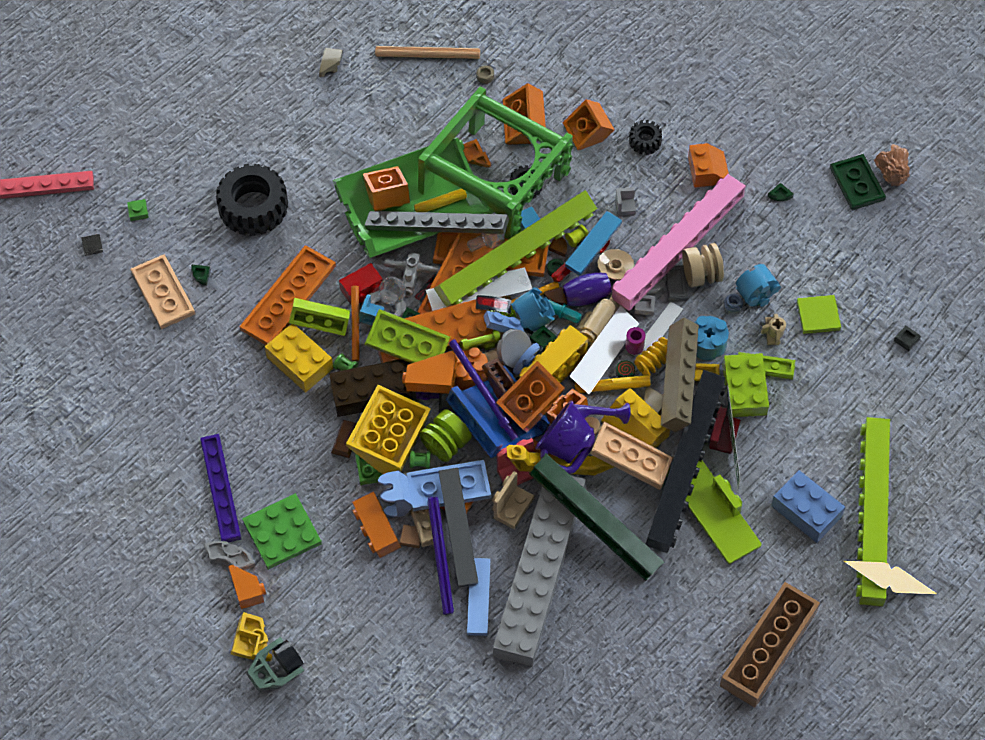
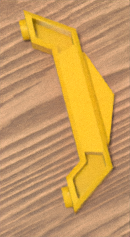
(527, 460)

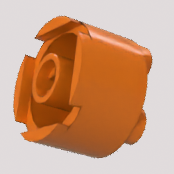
(477, 360)

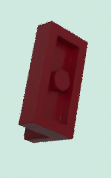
(721, 435)

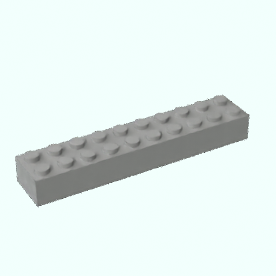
(535, 580)

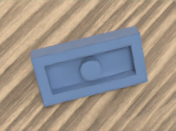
(500, 322)

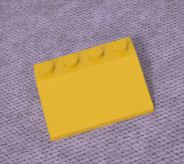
(388, 430)

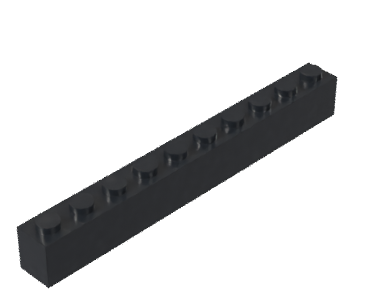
(684, 464)

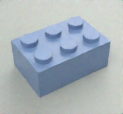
(808, 506)

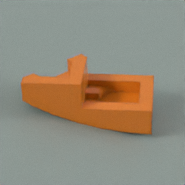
(475, 154)

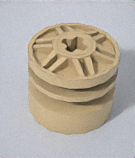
(707, 264)

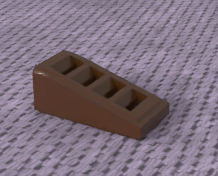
(498, 388)

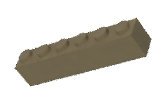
(679, 375)

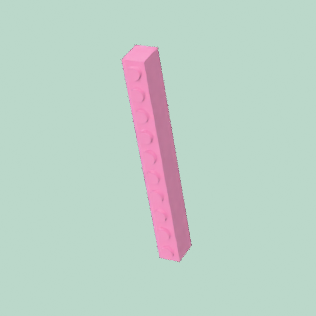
(684, 235)

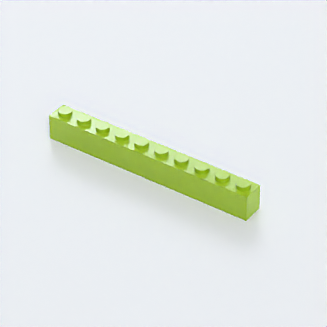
(515, 248)
(874, 505)

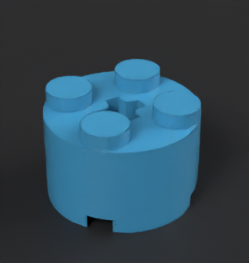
(757, 286)
(533, 310)
(711, 337)

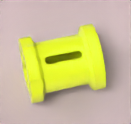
(576, 236)

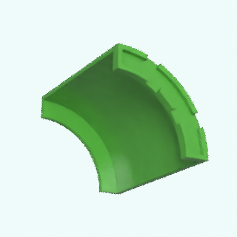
(353, 194)

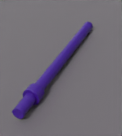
(504, 421)

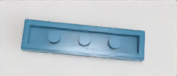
(593, 243)

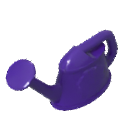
(572, 433)

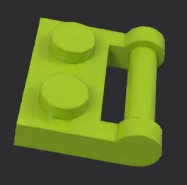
(486, 341)

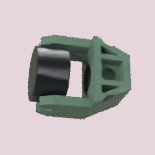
(287, 658)

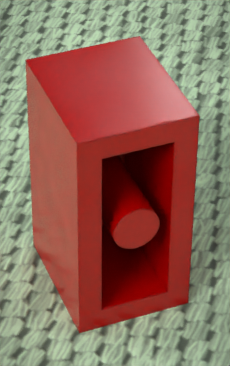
(366, 278)

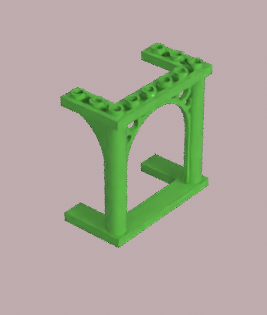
(500, 202)

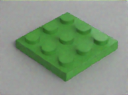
(281, 531)

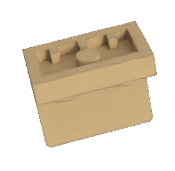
(511, 502)

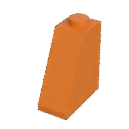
(432, 374)

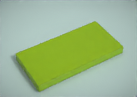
(405, 338)

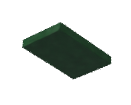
(857, 182)

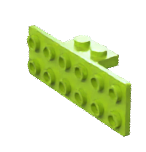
(720, 515)

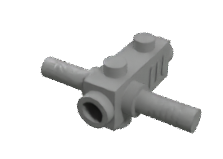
(412, 267)

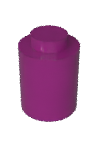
(635, 340)

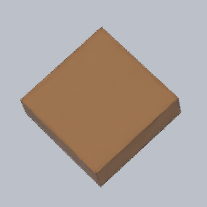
(410, 537)

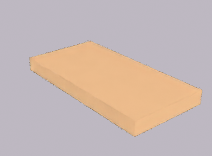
(162, 291)
(631, 455)

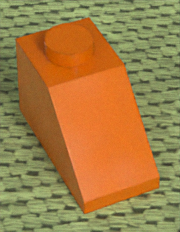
(247, 587)

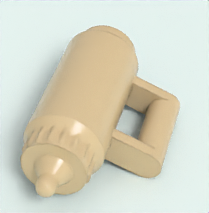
(596, 320)

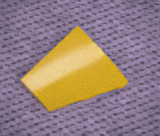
(250, 637)

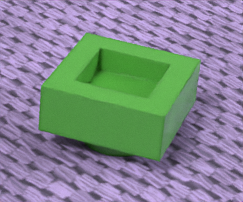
(137, 210)

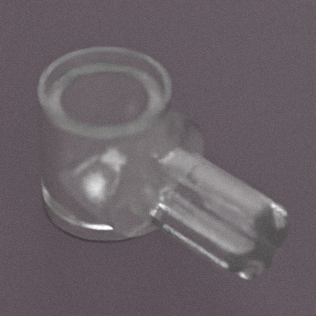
(485, 239)

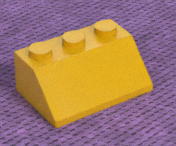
(643, 421)

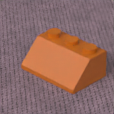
(529, 103)

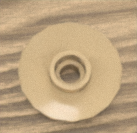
(615, 259)

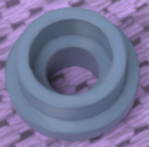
(733, 298)

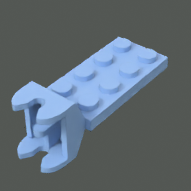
(416, 487)

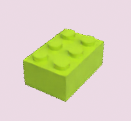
(746, 384)

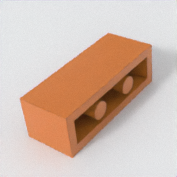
(375, 525)

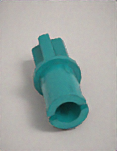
(566, 313)

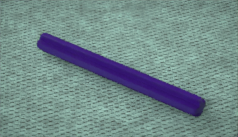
(440, 555)

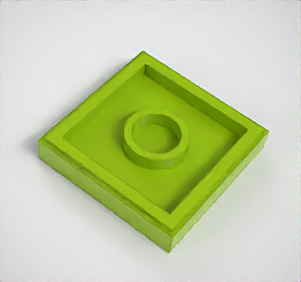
(818, 314)

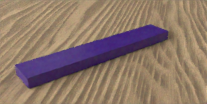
(220, 488)

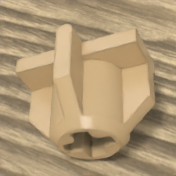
(774, 329)

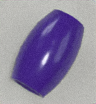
(587, 289)

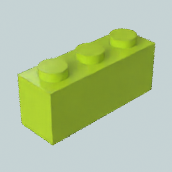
(319, 316)

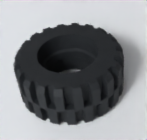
(247, 180)

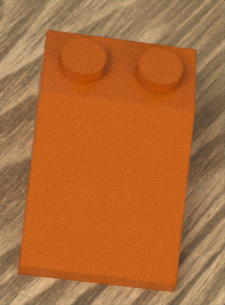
(531, 396)

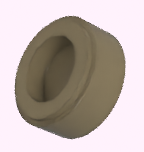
(485, 74)

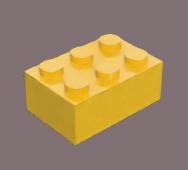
(299, 357)

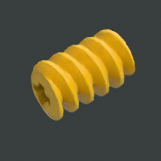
(652, 357)

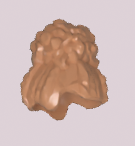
(894, 165)

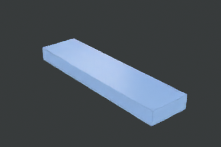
(479, 600)

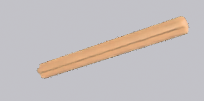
(427, 52)

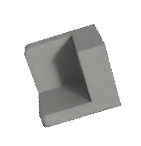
(625, 201)

